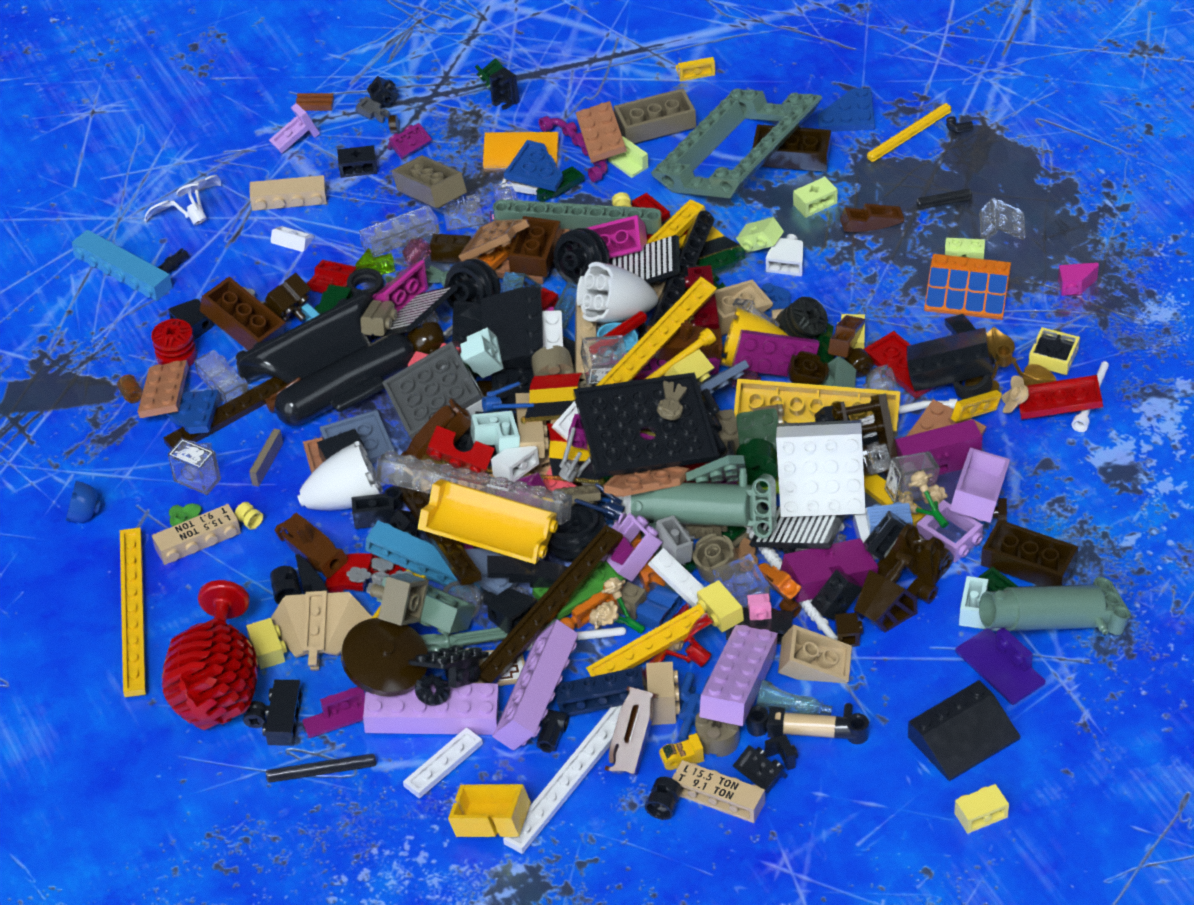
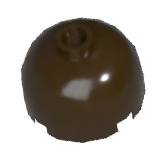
(427, 338)
(807, 369)

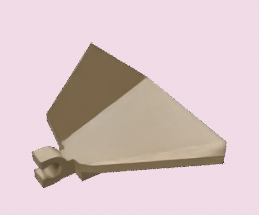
(317, 623)

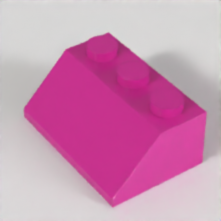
(623, 235)
(405, 286)

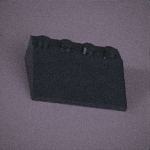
(516, 322)
(949, 359)
(962, 730)

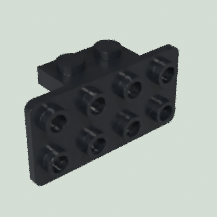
(462, 663)

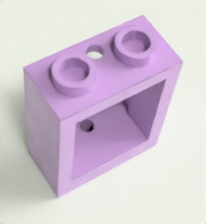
(928, 525)
(643, 552)

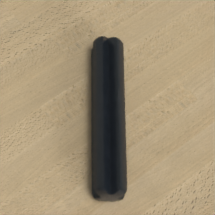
(944, 198)

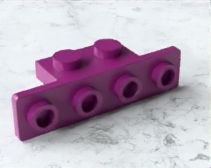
(337, 712)

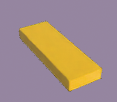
(976, 405)

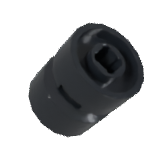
(284, 582)
(663, 798)

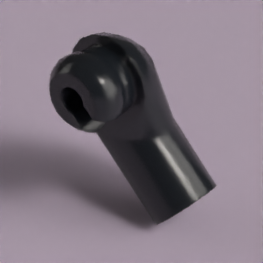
(958, 127)

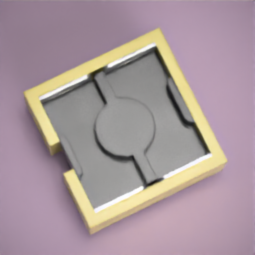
(1054, 350)

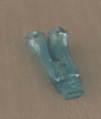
(772, 696)

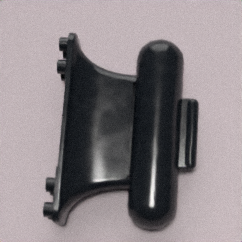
(331, 358)

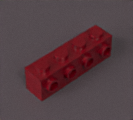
(707, 315)

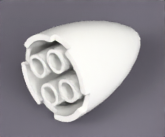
(613, 294)
(339, 479)

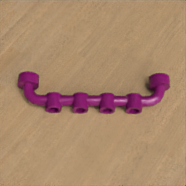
(546, 124)

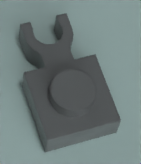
(372, 108)

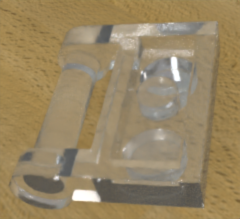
(749, 306)

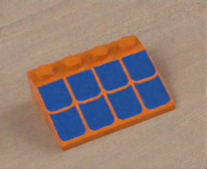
(967, 286)

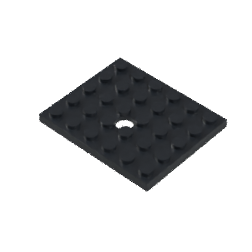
(619, 411)

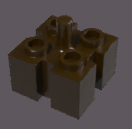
(289, 298)

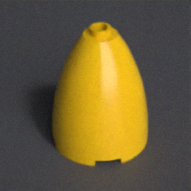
(749, 322)

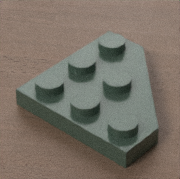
(719, 470)

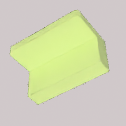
(632, 161)

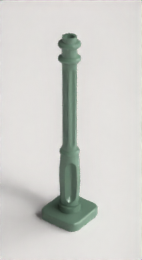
(437, 641)

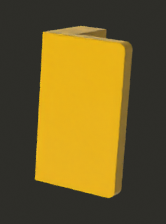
(696, 69)

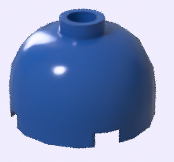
(82, 503)

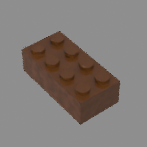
(240, 314)

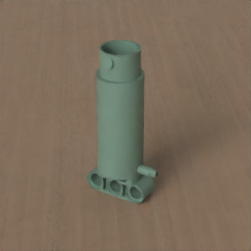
(713, 504)
(1056, 608)

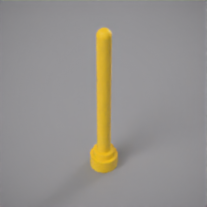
(706, 338)

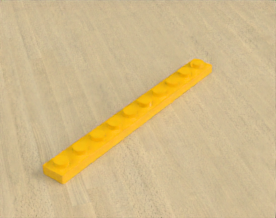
(660, 333)
(132, 613)

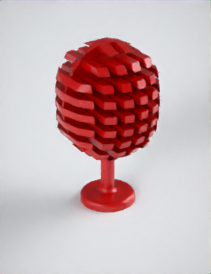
(210, 665)

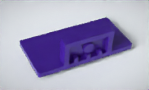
(1002, 663)

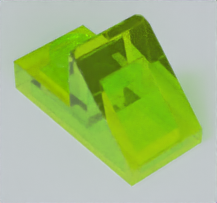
(382, 264)

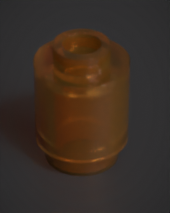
(130, 388)

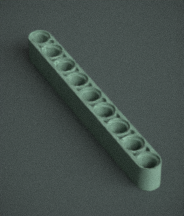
(575, 215)

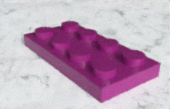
(770, 352)

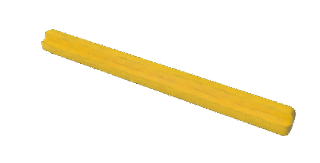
(908, 132)

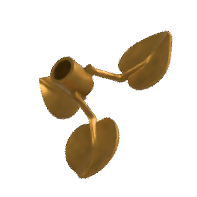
(1002, 348)

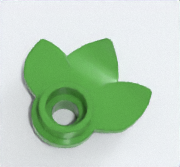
(181, 514)

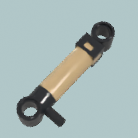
(778, 722)

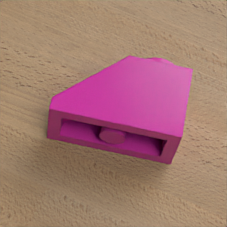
(1076, 278)

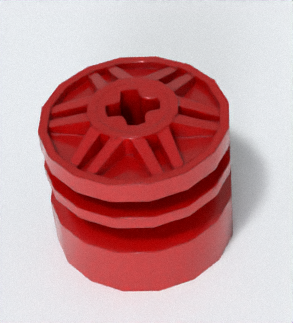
(174, 342)

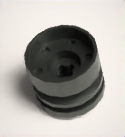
(803, 318)

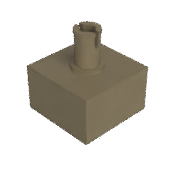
(401, 598)

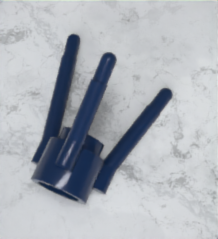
(612, 510)

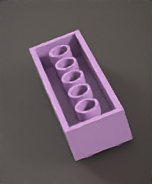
(738, 675)
(536, 685)
(467, 706)

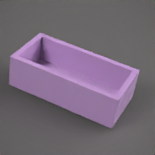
(979, 485)

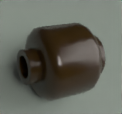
(860, 361)

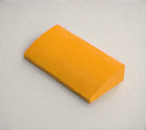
(502, 147)

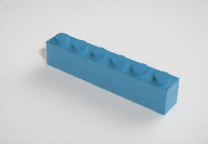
(122, 265)
(409, 553)

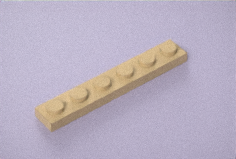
(582, 330)

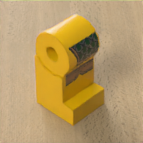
(688, 750)

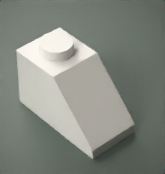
(515, 462)

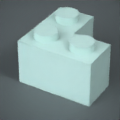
(482, 353)
(495, 429)
(971, 597)

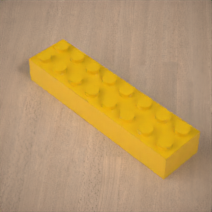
(805, 400)

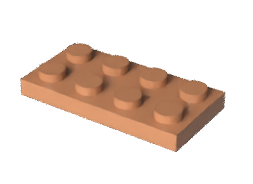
(600, 131)
(163, 389)

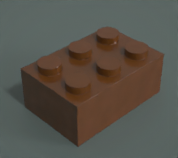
(534, 247)

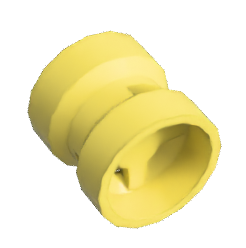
(621, 199)
(248, 515)

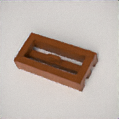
(315, 101)

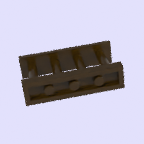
(881, 425)

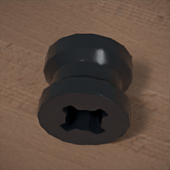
(255, 715)

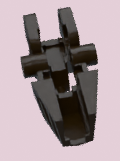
(891, 604)

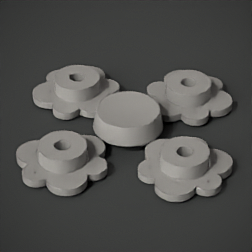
(382, 565)

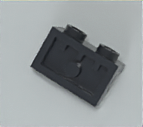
(759, 769)

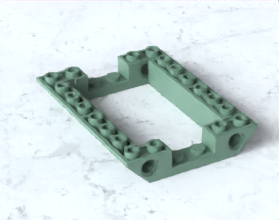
(678, 167)

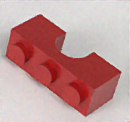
(442, 448)

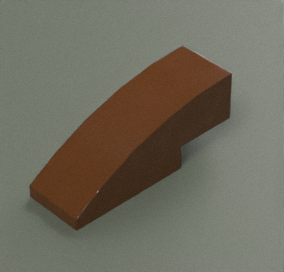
(870, 217)
(845, 336)

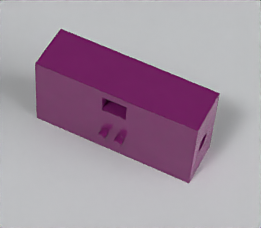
(946, 444)
(815, 566)

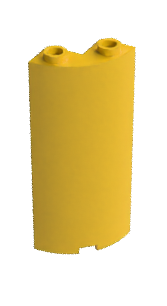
(488, 521)

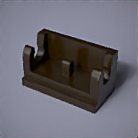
(447, 247)

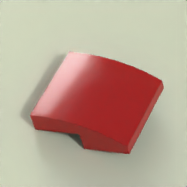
(330, 273)
(340, 581)

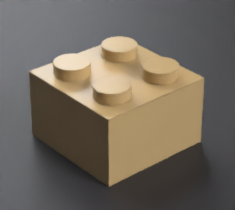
(663, 681)

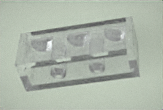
(220, 376)

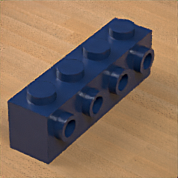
(599, 691)

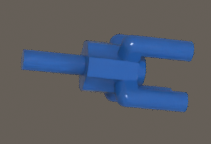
(690, 705)

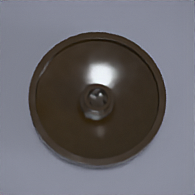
(378, 656)

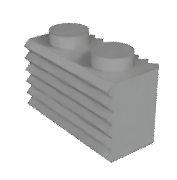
(675, 539)

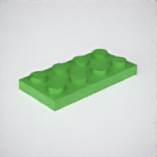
(589, 588)

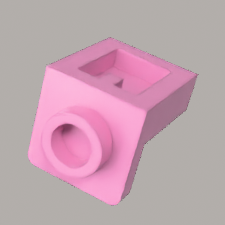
(759, 606)

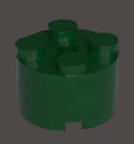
(759, 459)

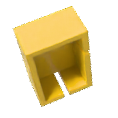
(489, 810)

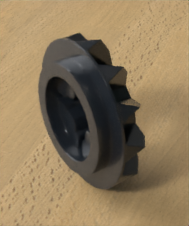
(424, 693)

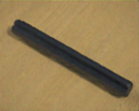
(320, 768)

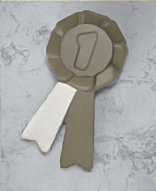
(670, 406)

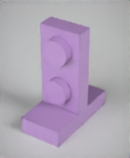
(294, 130)

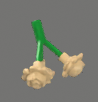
(933, 495)
(607, 612)

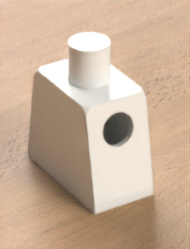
(786, 256)

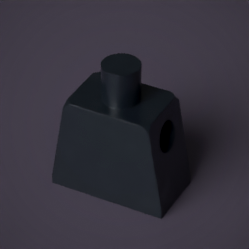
(190, 313)
(508, 608)

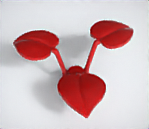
(694, 651)

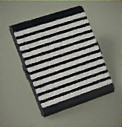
(654, 262)
(418, 309)
(800, 532)

